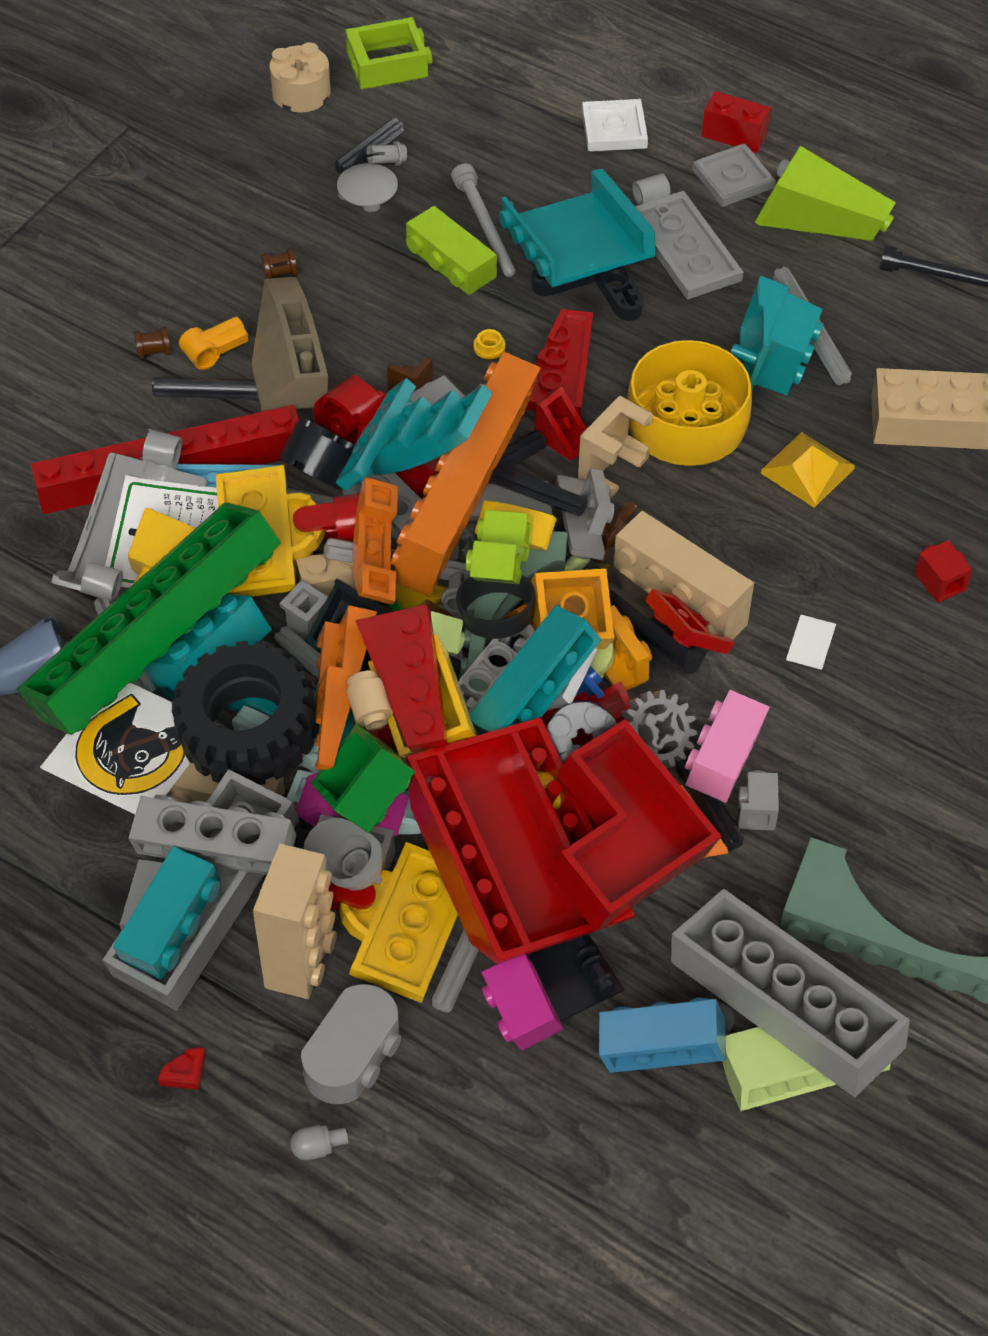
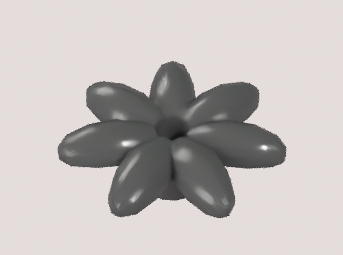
(468, 536)

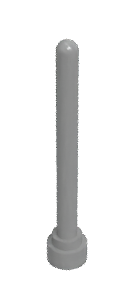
(466, 181)

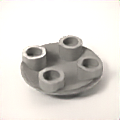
(367, 185)

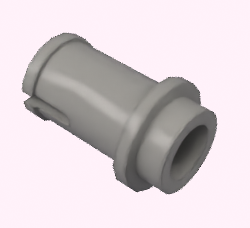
(387, 154)
(449, 595)

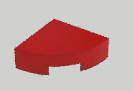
(184, 1070)

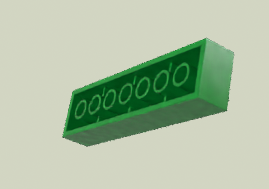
(149, 617)

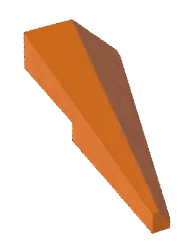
(340, 659)

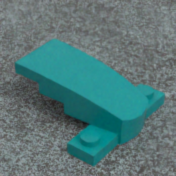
(411, 433)

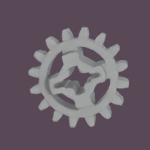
(670, 722)

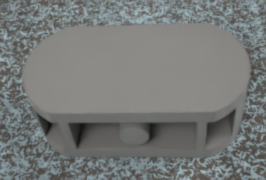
(351, 1044)

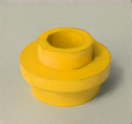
(489, 344)

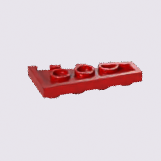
(564, 358)
(406, 661)

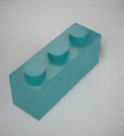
(168, 913)

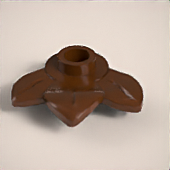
(615, 526)

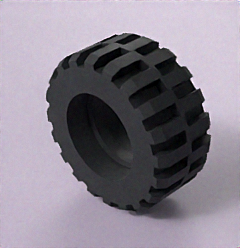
(236, 675)

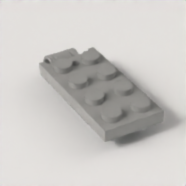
(684, 239)

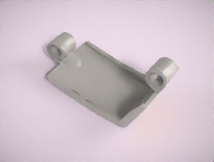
(88, 568)

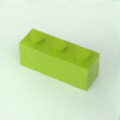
(451, 250)

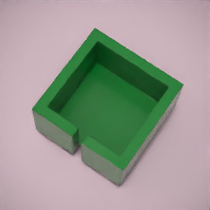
(363, 778)

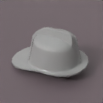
(349, 853)

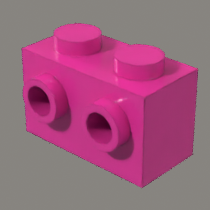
(521, 1001)

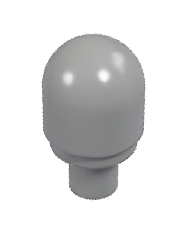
(316, 1141)

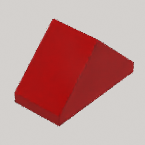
(560, 423)

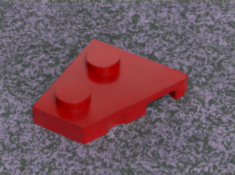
(686, 624)

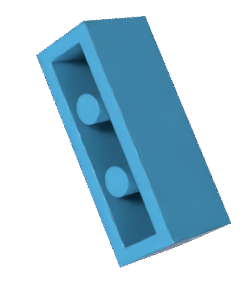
(662, 1035)

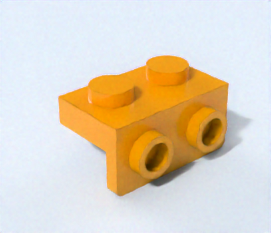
(631, 655)

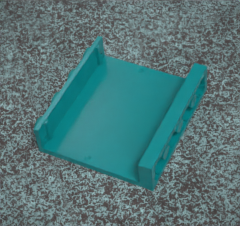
(581, 233)

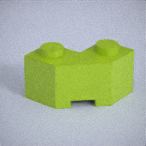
(502, 547)

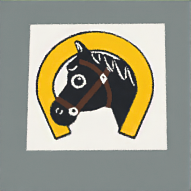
(123, 750)

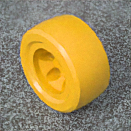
(690, 380)

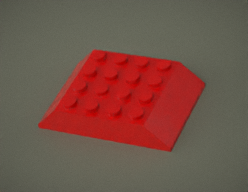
(499, 836)

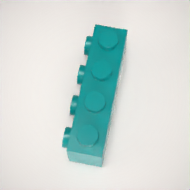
(529, 672)

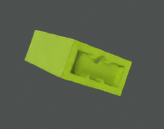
(390, 68)

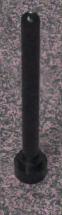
(895, 259)

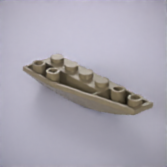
(287, 349)

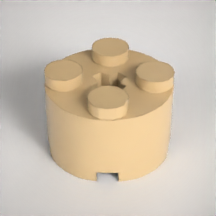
(300, 77)

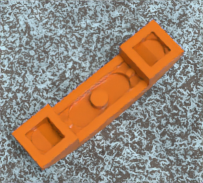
(373, 541)

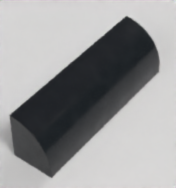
(630, 601)

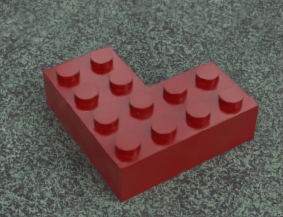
(643, 821)

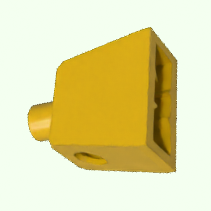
(154, 539)

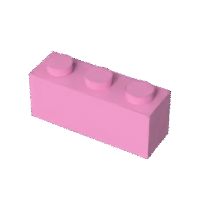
(725, 745)

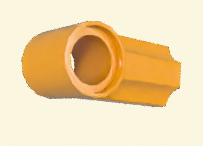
(205, 346)

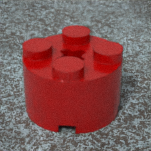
(348, 408)

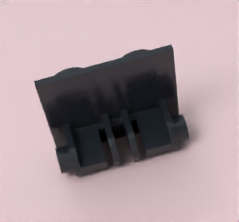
(575, 976)

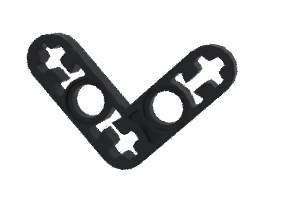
(614, 295)

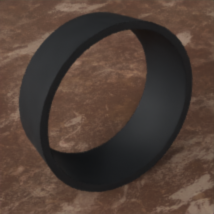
(495, 629)

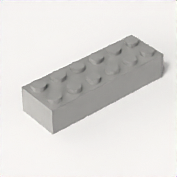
(219, 914)
(790, 992)

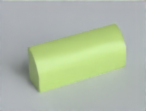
(766, 1071)

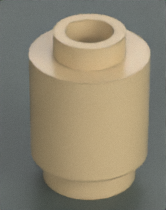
(368, 700)

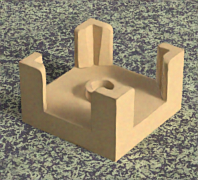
(609, 438)

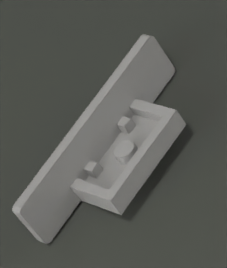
(586, 530)

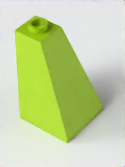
(825, 201)

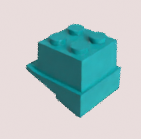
(777, 336)

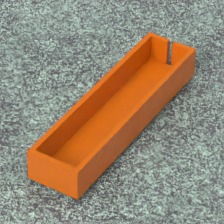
(462, 478)

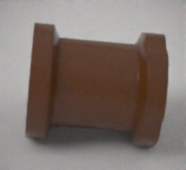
(286, 257)
(152, 342)

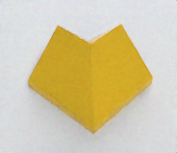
(807, 469)

